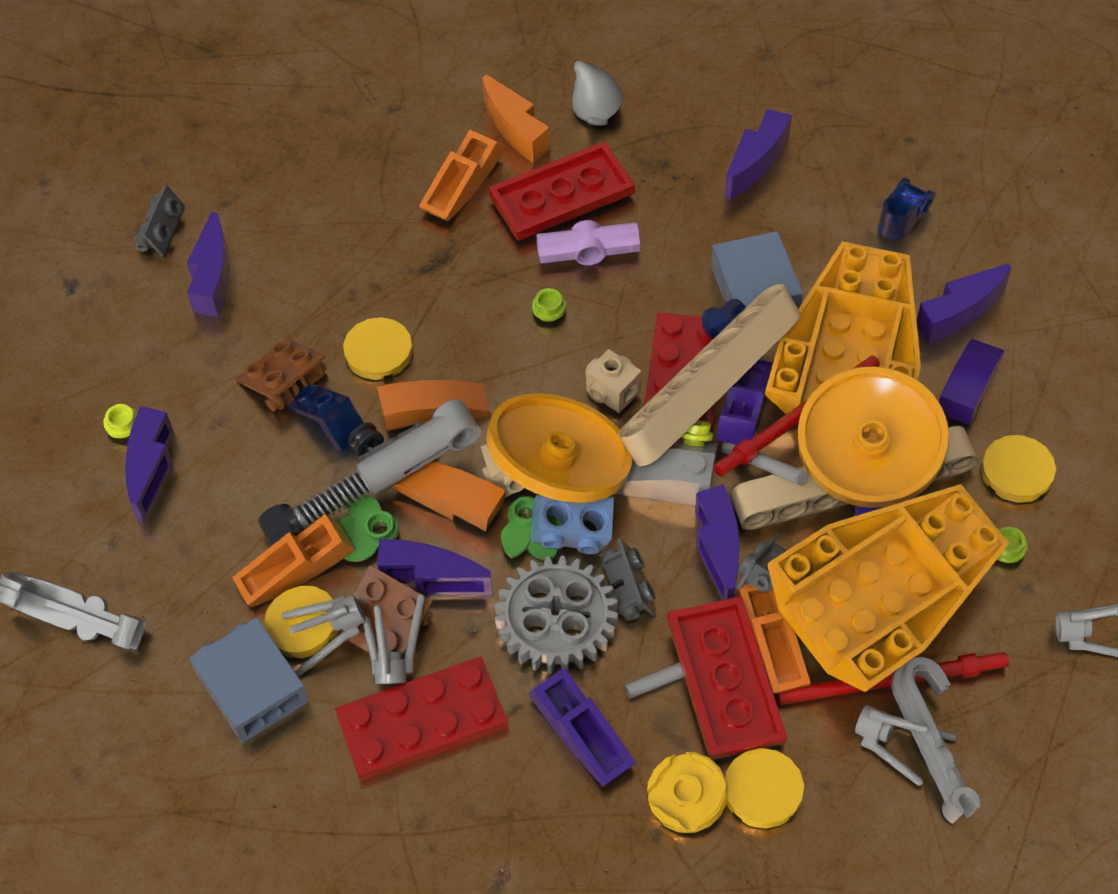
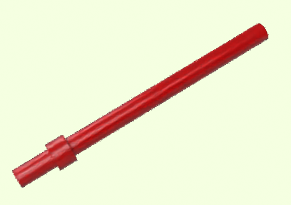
(748, 449)
(966, 665)

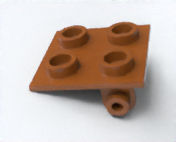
(283, 371)
(397, 609)

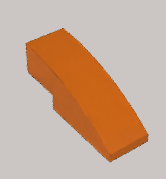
(516, 120)
(461, 175)
(418, 400)
(453, 493)
(293, 561)
(775, 640)

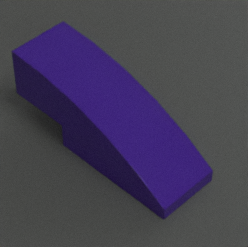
(757, 152)
(209, 269)
(961, 303)
(970, 380)
(744, 405)
(147, 459)
(718, 539)
(433, 569)
(582, 727)

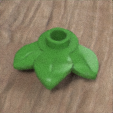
(361, 524)
(517, 533)

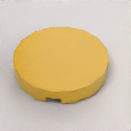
(378, 348)
(1018, 468)
(305, 642)
(764, 788)
(687, 792)

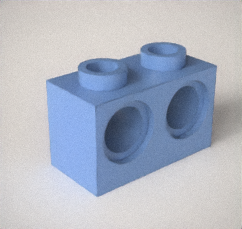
(572, 530)

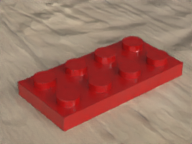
(561, 190)
(674, 345)
(726, 678)
(421, 718)

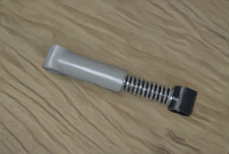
(449, 429)

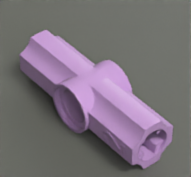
(588, 242)

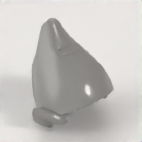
(595, 94)

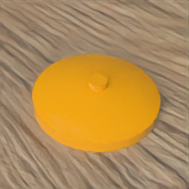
(872, 437)
(558, 448)

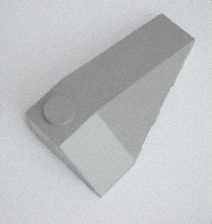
(673, 476)

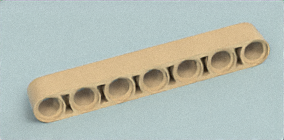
(709, 375)
(779, 500)

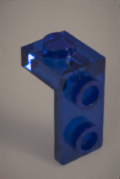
(331, 410)

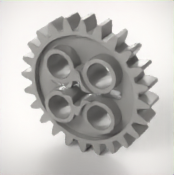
(552, 643)

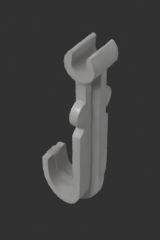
(69, 609)
(939, 760)

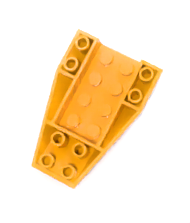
(852, 312)
(884, 582)

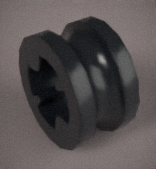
(365, 437)

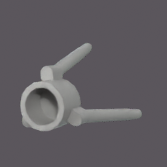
(341, 612)
(1077, 624)
(386, 665)
(879, 725)

